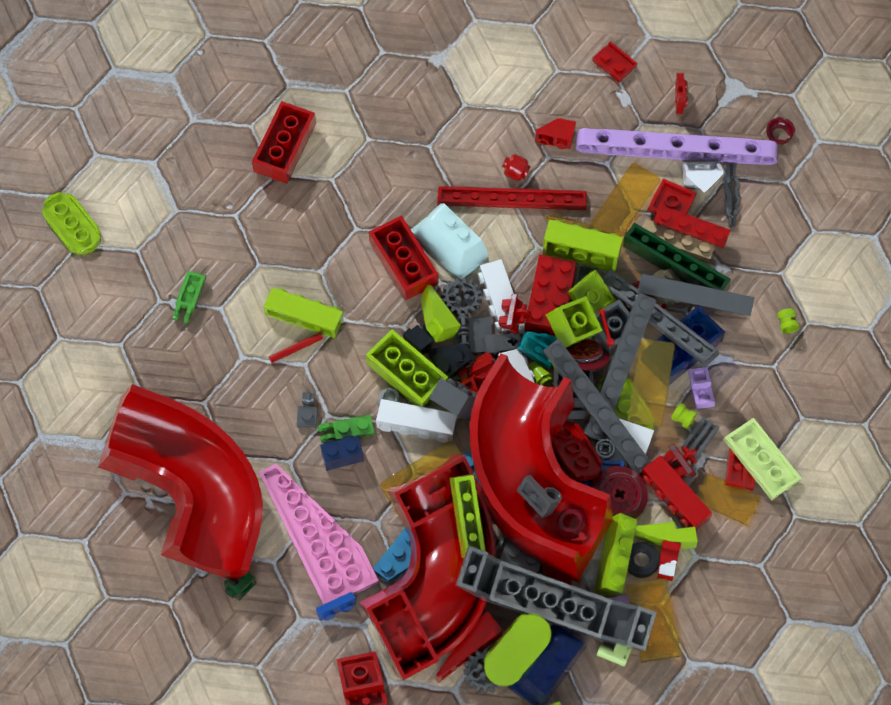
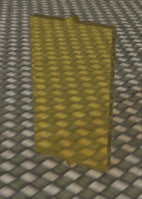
(728, 500)

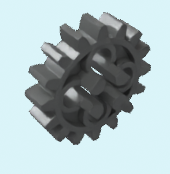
(470, 303)
(473, 667)

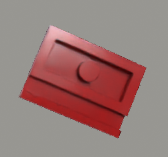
(614, 62)
(737, 474)

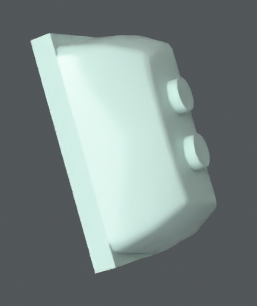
(451, 242)

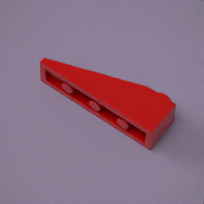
(480, 637)

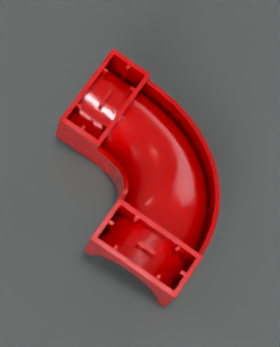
(513, 439)
(202, 472)
(425, 609)

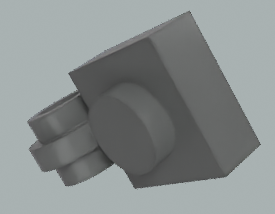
(307, 415)

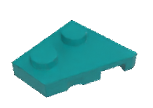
(533, 346)

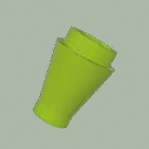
(541, 376)

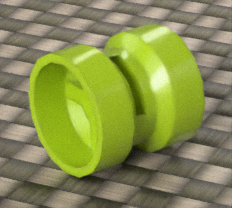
(788, 321)
(684, 416)

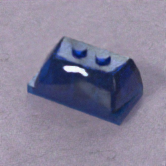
(550, 667)

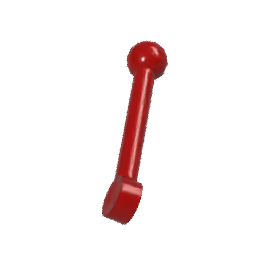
(610, 342)

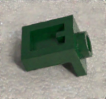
(243, 586)

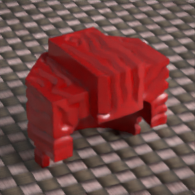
(482, 366)

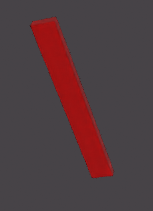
(512, 198)

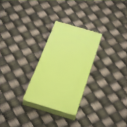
(762, 459)

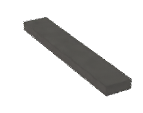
(696, 294)

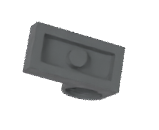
(541, 500)

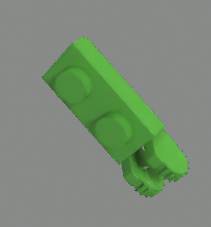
(189, 295)
(355, 426)

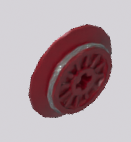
(589, 355)
(629, 482)

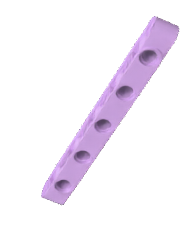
(690, 146)

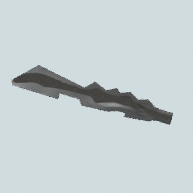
(731, 193)

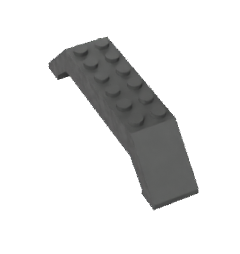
(555, 601)

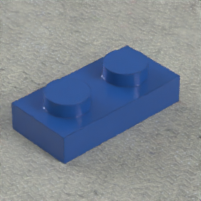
(343, 603)

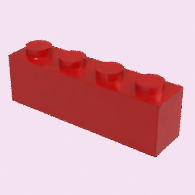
(675, 493)

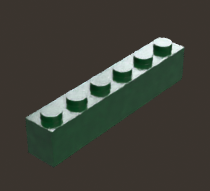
(670, 257)

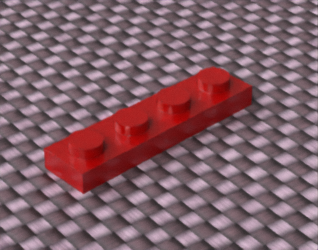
(691, 226)

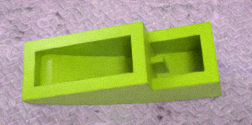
(666, 531)

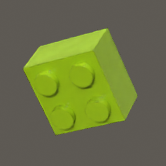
(574, 322)

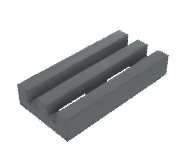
(708, 424)

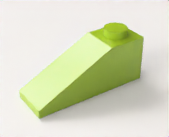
(437, 316)

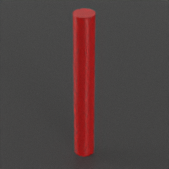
(296, 347)

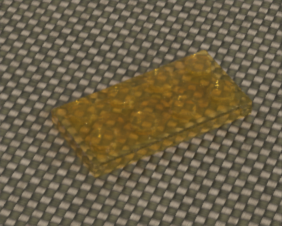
(663, 637)

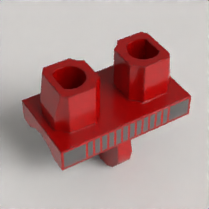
(516, 314)
(675, 455)

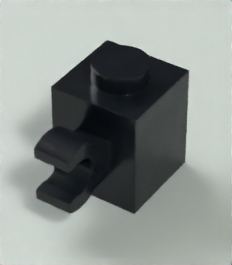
(419, 339)

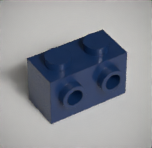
(341, 452)

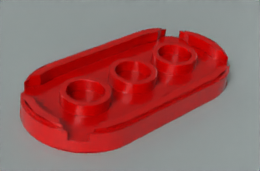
(576, 453)

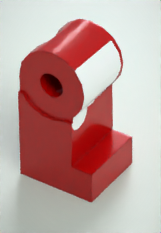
(668, 560)

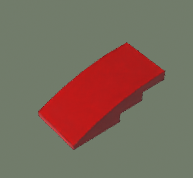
(362, 680)

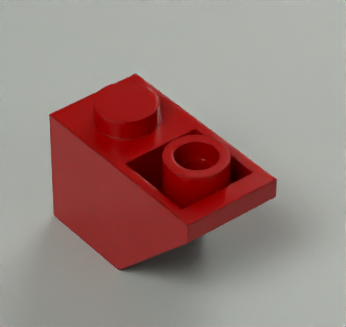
(556, 133)

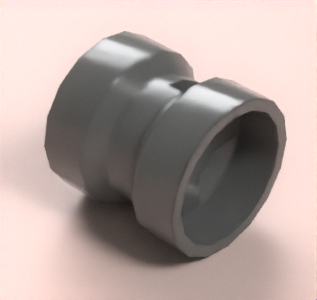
(605, 452)

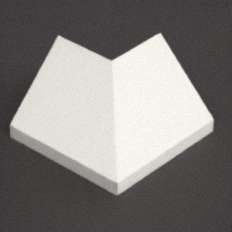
(701, 174)

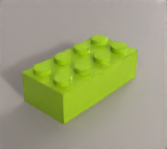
(582, 245)
(404, 368)

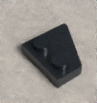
(451, 358)

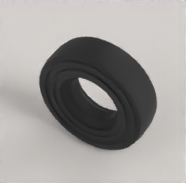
(654, 559)

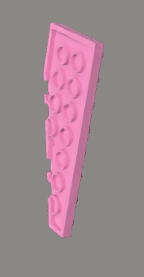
(327, 551)

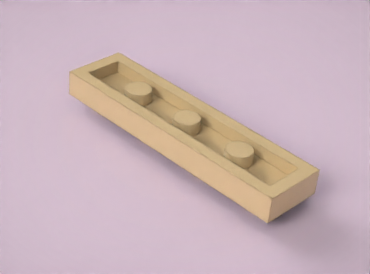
(692, 246)

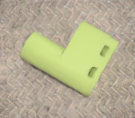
(617, 655)

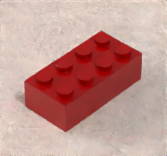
(284, 142)
(403, 257)
(549, 291)

